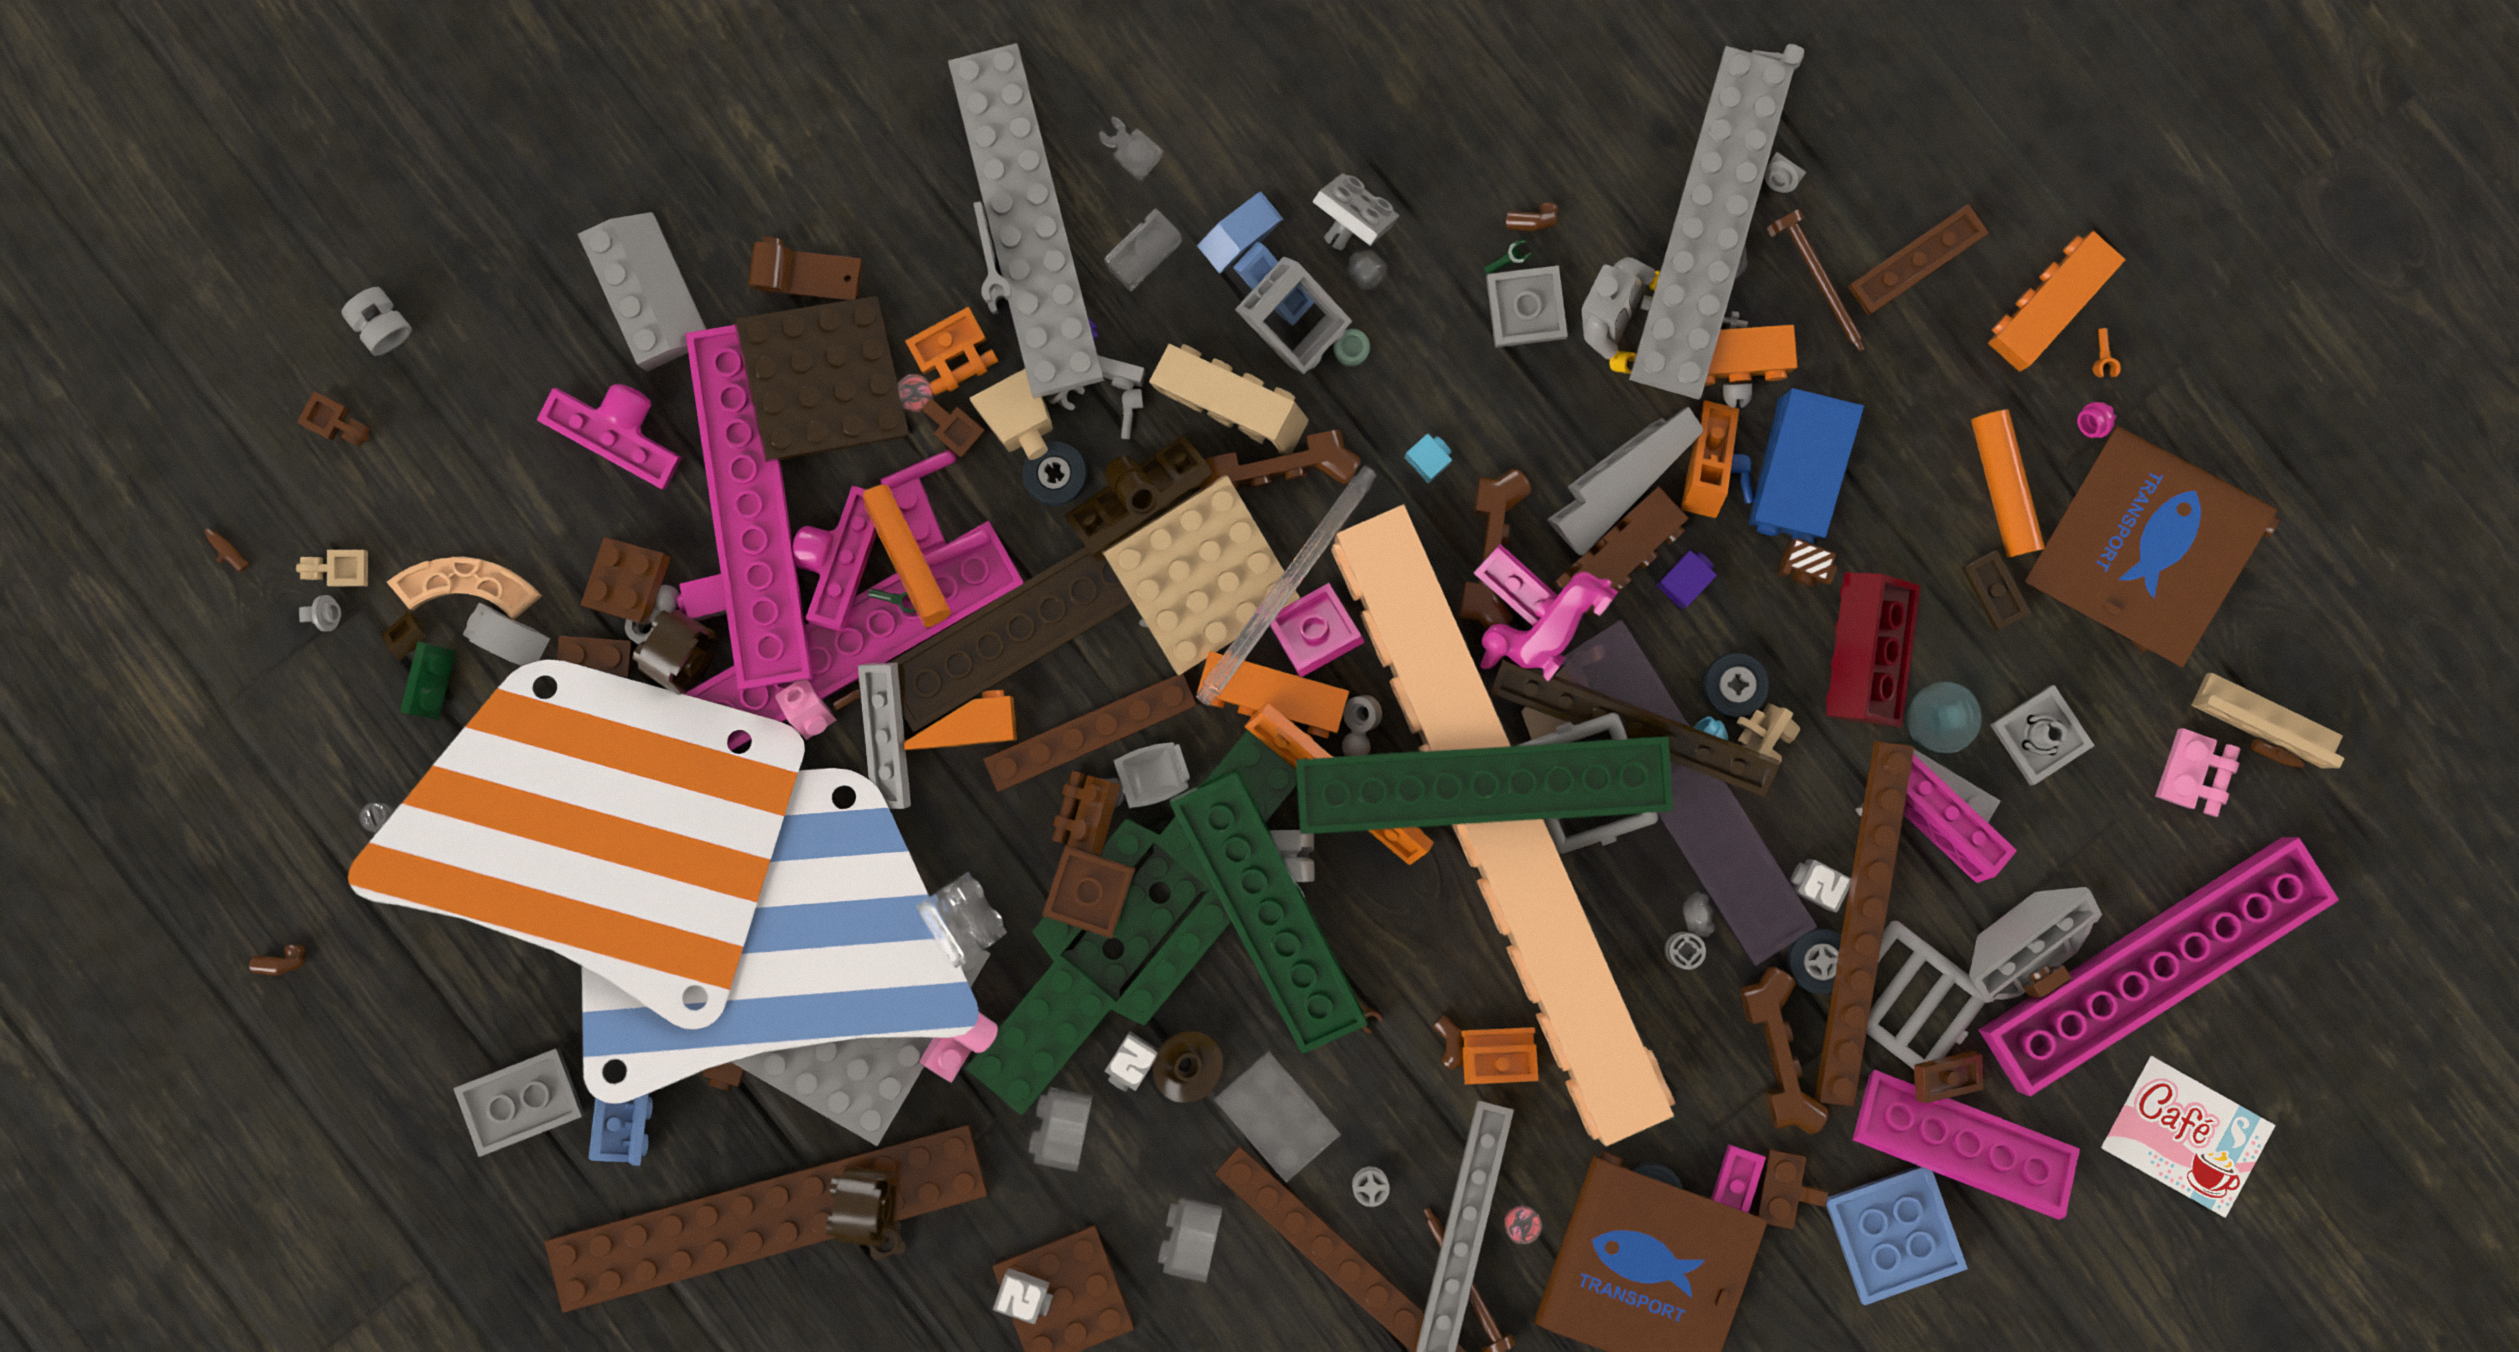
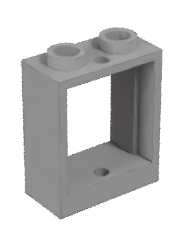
(1271, 292)

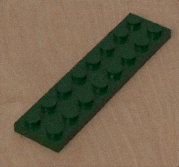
(1269, 911)

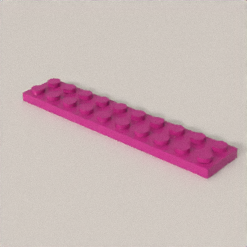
(747, 519)
(876, 631)

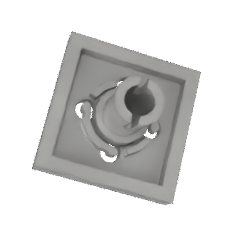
(1354, 211)
(2053, 727)

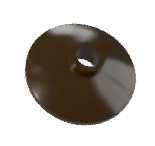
(1200, 1074)

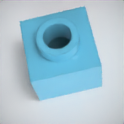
(1429, 457)

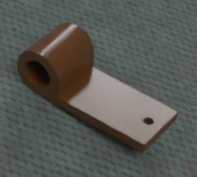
(803, 273)

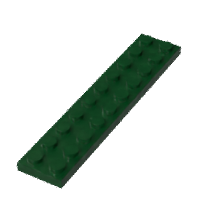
(1484, 785)

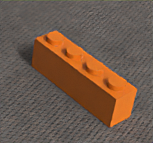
(2056, 301)
(1753, 352)
(1296, 697)

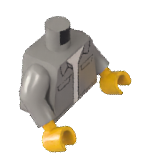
(1612, 305)

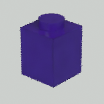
(1687, 578)

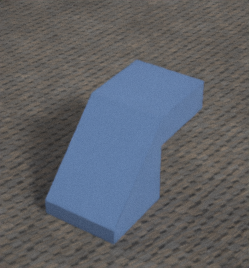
(1239, 231)
(1256, 266)

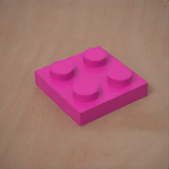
(1315, 630)

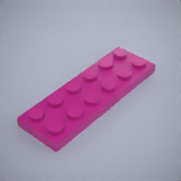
(1967, 1145)

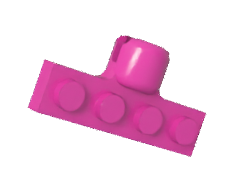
(613, 431)
(838, 559)

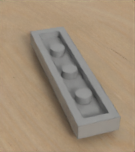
(884, 732)

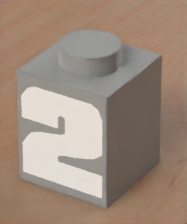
(1820, 884)
(1131, 1062)
(1023, 1296)

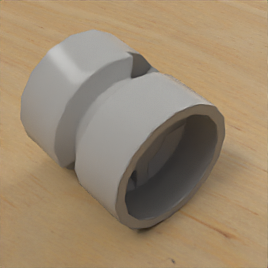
(373, 317)
(1296, 850)

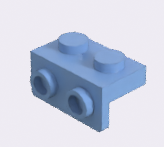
(619, 1130)

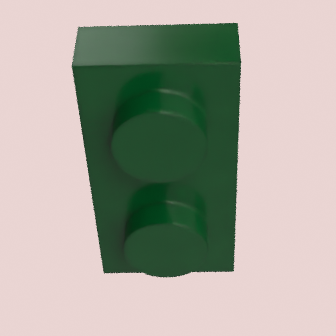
(428, 681)

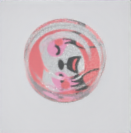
(914, 392)
(1522, 1225)

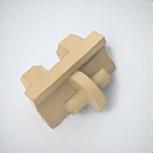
(1765, 728)

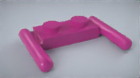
(920, 516)

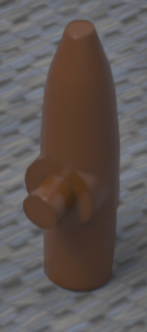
(226, 551)
(2276, 753)

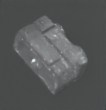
(1143, 250)

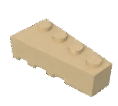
(1230, 397)

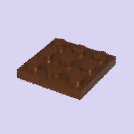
(1085, 1292)

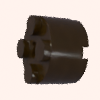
(676, 651)
(862, 1206)

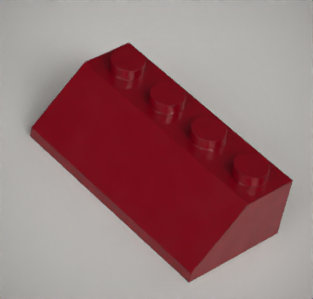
(1873, 649)

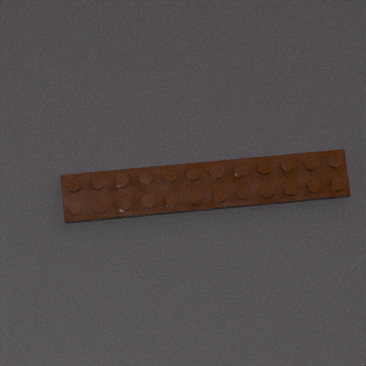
(753, 1220)

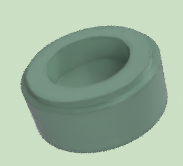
(1352, 348)

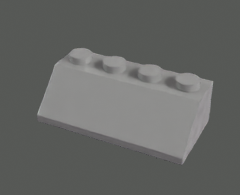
(643, 287)

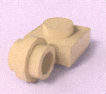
(343, 568)

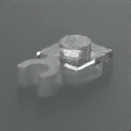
(1134, 151)

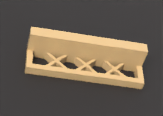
(2268, 721)

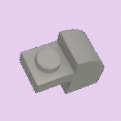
(505, 636)

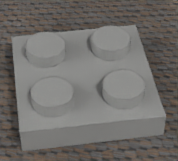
(1526, 306)

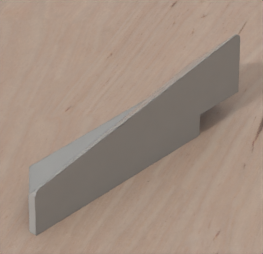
(1622, 478)

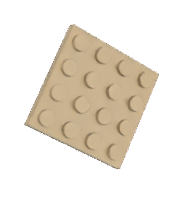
(1197, 573)

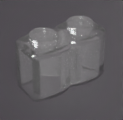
(1062, 1129)
(1191, 1239)

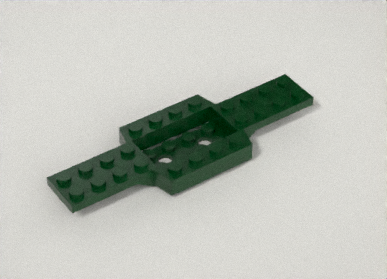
(1087, 983)

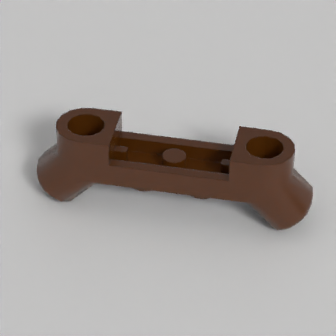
(1324, 452)
(1493, 500)
(1787, 1103)

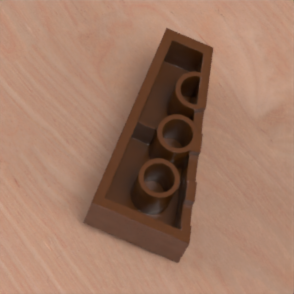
(1629, 543)

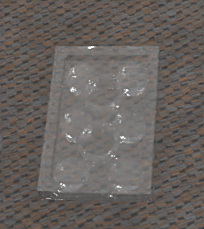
(1277, 1116)

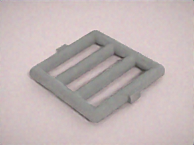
(1606, 833)
(1951, 974)

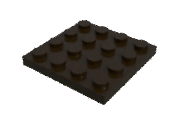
(821, 378)

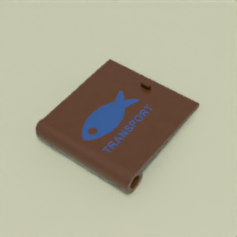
(2151, 546)
(1648, 1265)

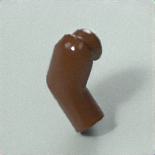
(1528, 221)
(276, 966)
(1454, 1042)

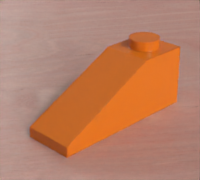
(1711, 460)
(976, 722)

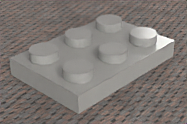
(519, 1101)

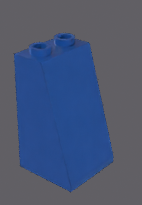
(1804, 465)

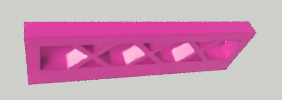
(1954, 825)

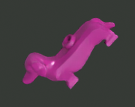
(1553, 632)

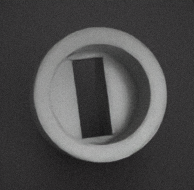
(1739, 391)

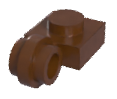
(328, 418)

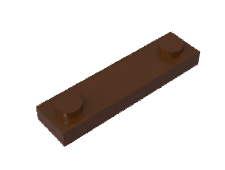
(1918, 259)

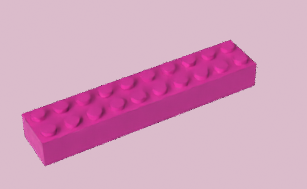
(2159, 964)

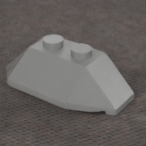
(2034, 933)

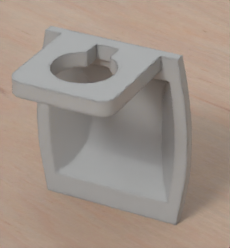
(1152, 774)

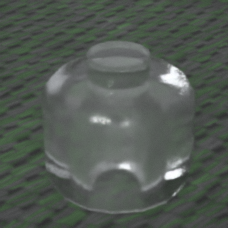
(1366, 269)

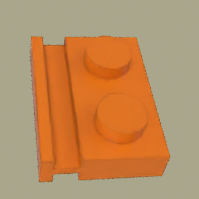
(1499, 1056)

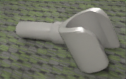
(1792, 55)
(1131, 400)

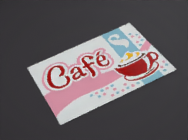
(2188, 1136)

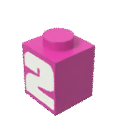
(702, 598)

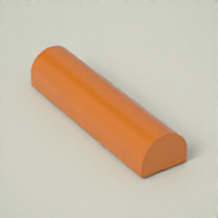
(2007, 483)
(906, 555)

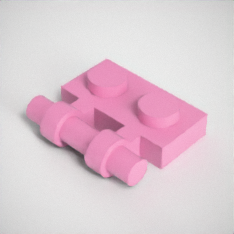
(2187, 769)

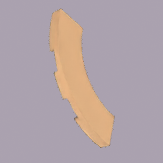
(464, 576)

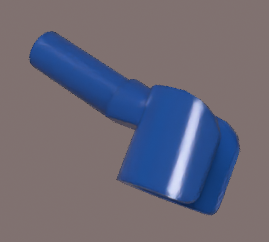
(1741, 465)

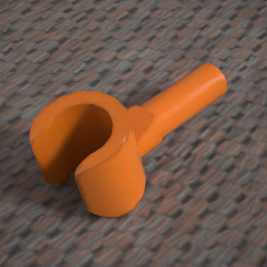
(2105, 356)

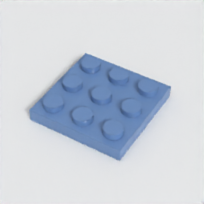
(1895, 1234)

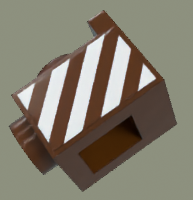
(1807, 563)

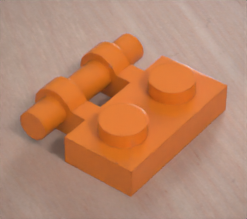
(945, 342)

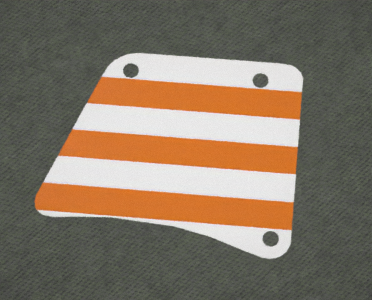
(598, 830)

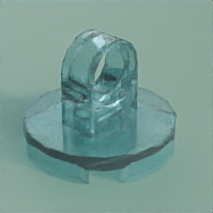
(1944, 717)

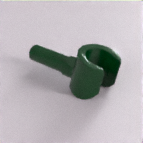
(1511, 256)
(893, 598)

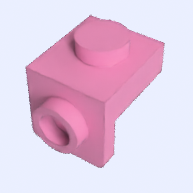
(805, 709)

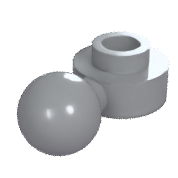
(666, 601)
(1357, 742)

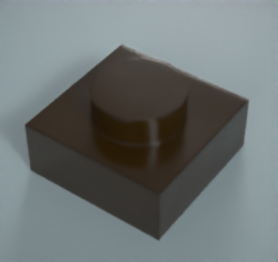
(403, 635)

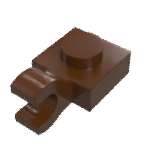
(955, 429)

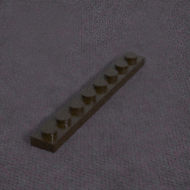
(1686, 744)

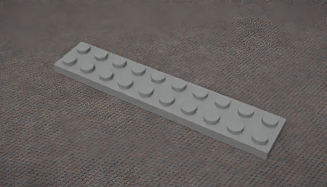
(1025, 221)
(1712, 223)

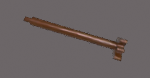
(1791, 223)
(1498, 1342)

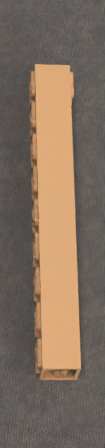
(1522, 878)

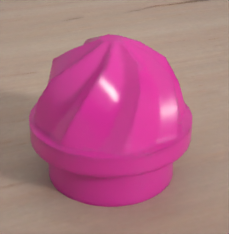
(2096, 419)

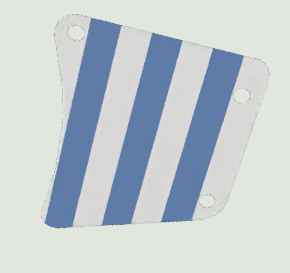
(823, 962)

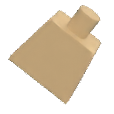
(1015, 414)

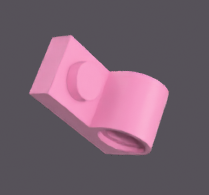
(947, 1055)

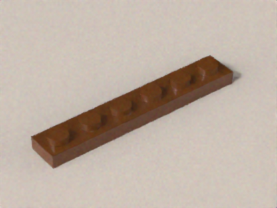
(1090, 732)

